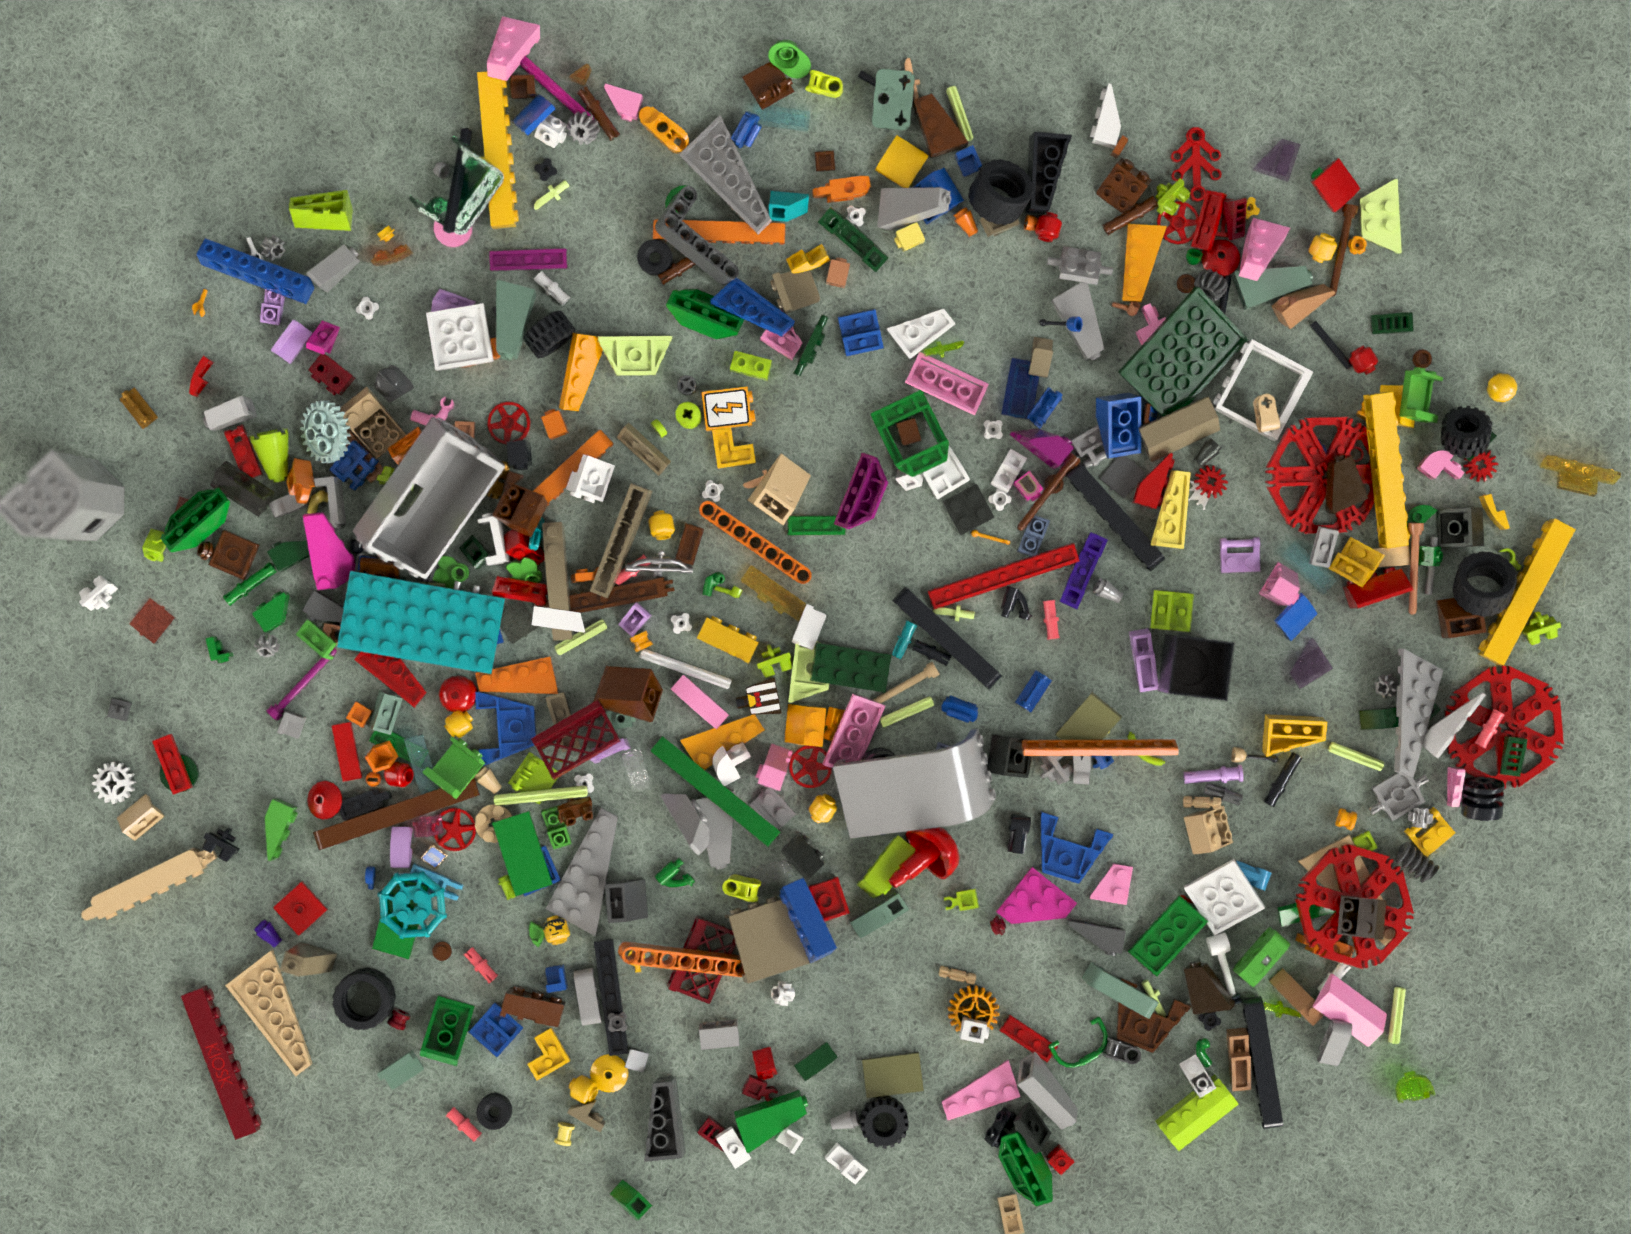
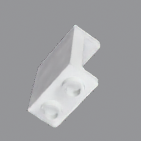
(498, 537)

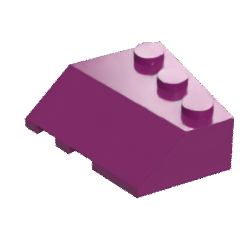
(1045, 445)

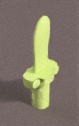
(553, 193)
(955, 612)
(1149, 990)

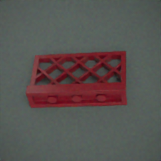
(571, 725)
(692, 942)

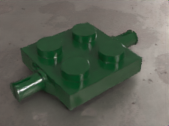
(815, 340)

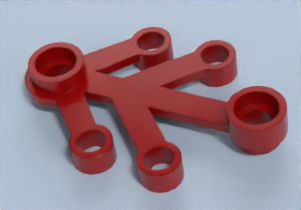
(1196, 160)

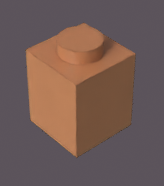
(838, 272)

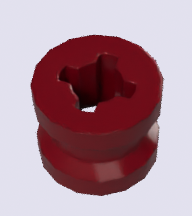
(398, 1019)

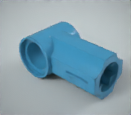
(1256, 876)

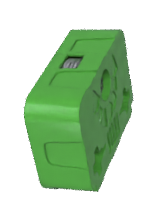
(1261, 956)

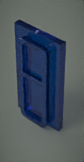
(1020, 390)

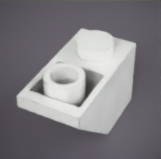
(1197, 1076)

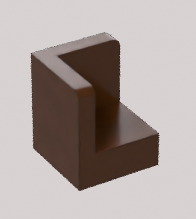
(522, 86)
(908, 432)

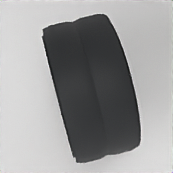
(654, 246)
(494, 1122)

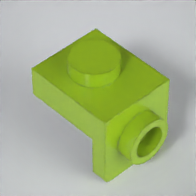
(153, 546)

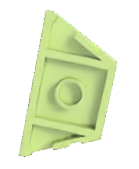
(1381, 217)
(635, 353)
(800, 680)

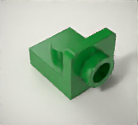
(1430, 556)
(215, 647)

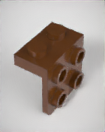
(1124, 185)

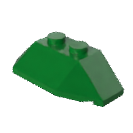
(694, 311)
(196, 520)
(1026, 1169)

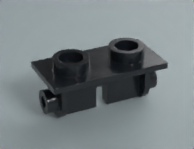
(1003, 1120)

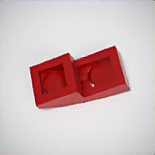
(197, 382)

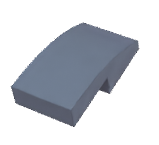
(1033, 536)

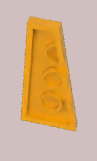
(1141, 253)
(581, 364)
(705, 744)

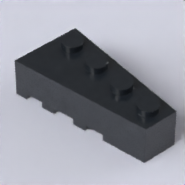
(1045, 168)

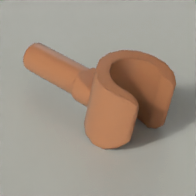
(1132, 309)

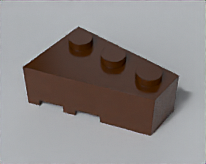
(937, 127)
(533, 1006)

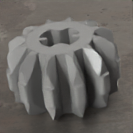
(582, 128)

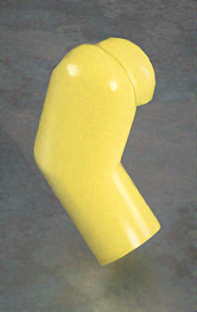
(315, 500)

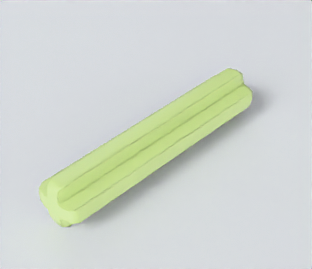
(959, 112)
(581, 637)
(906, 711)
(1356, 756)
(1396, 1015)

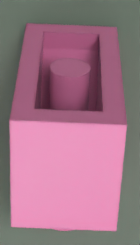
(625, 102)

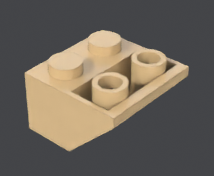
(1208, 830)

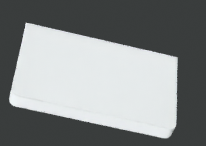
(809, 627)

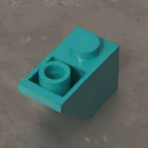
(787, 205)

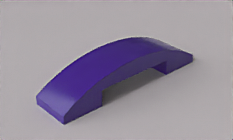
(1083, 570)

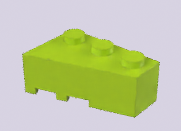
(322, 211)
(876, 879)

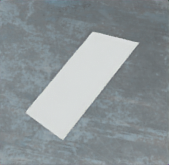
(557, 619)

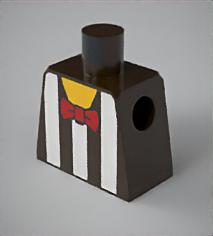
(761, 698)

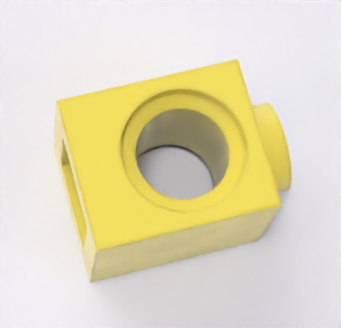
(909, 237)

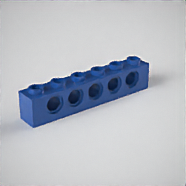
(255, 271)

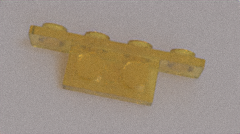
(1579, 476)
(771, 591)

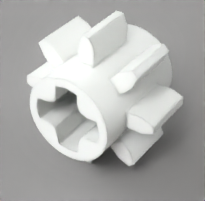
(782, 993)

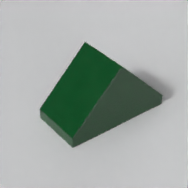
(475, 552)

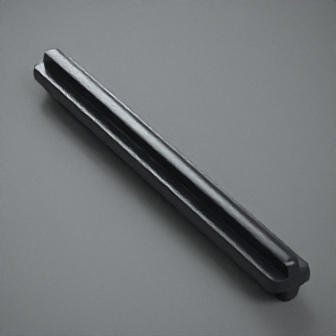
(456, 185)

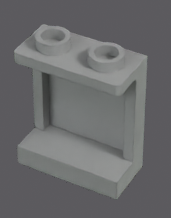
(335, 499)

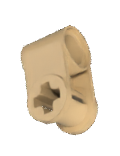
(1266, 415)

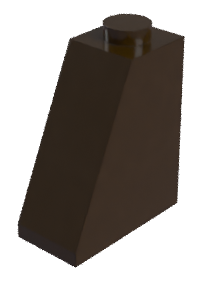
(1343, 484)
(1206, 990)

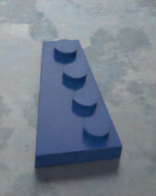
(751, 306)

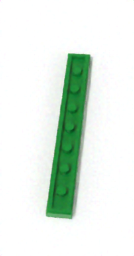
(715, 791)

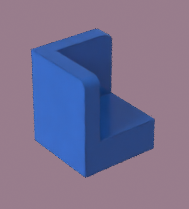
(968, 161)
(556, 978)

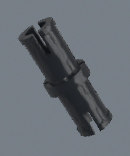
(931, 652)

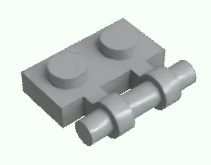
(1086, 443)

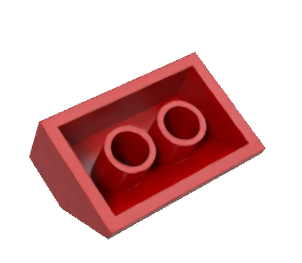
(1377, 588)

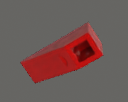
(1150, 488)

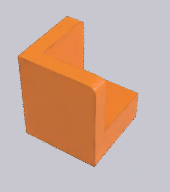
(381, 756)

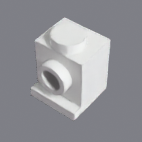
(967, 1034)

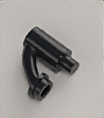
(1009, 600)

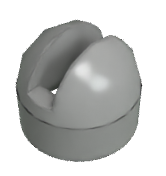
(437, 170)

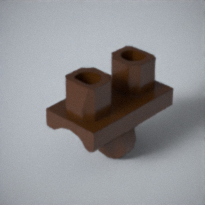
(573, 809)

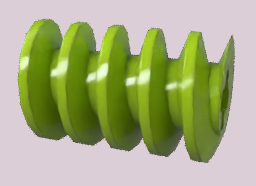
(691, 408)

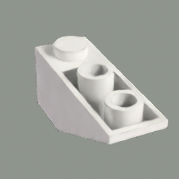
(1108, 123)

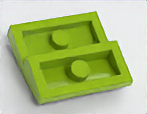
(1172, 611)

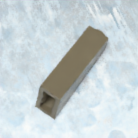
(307, 960)

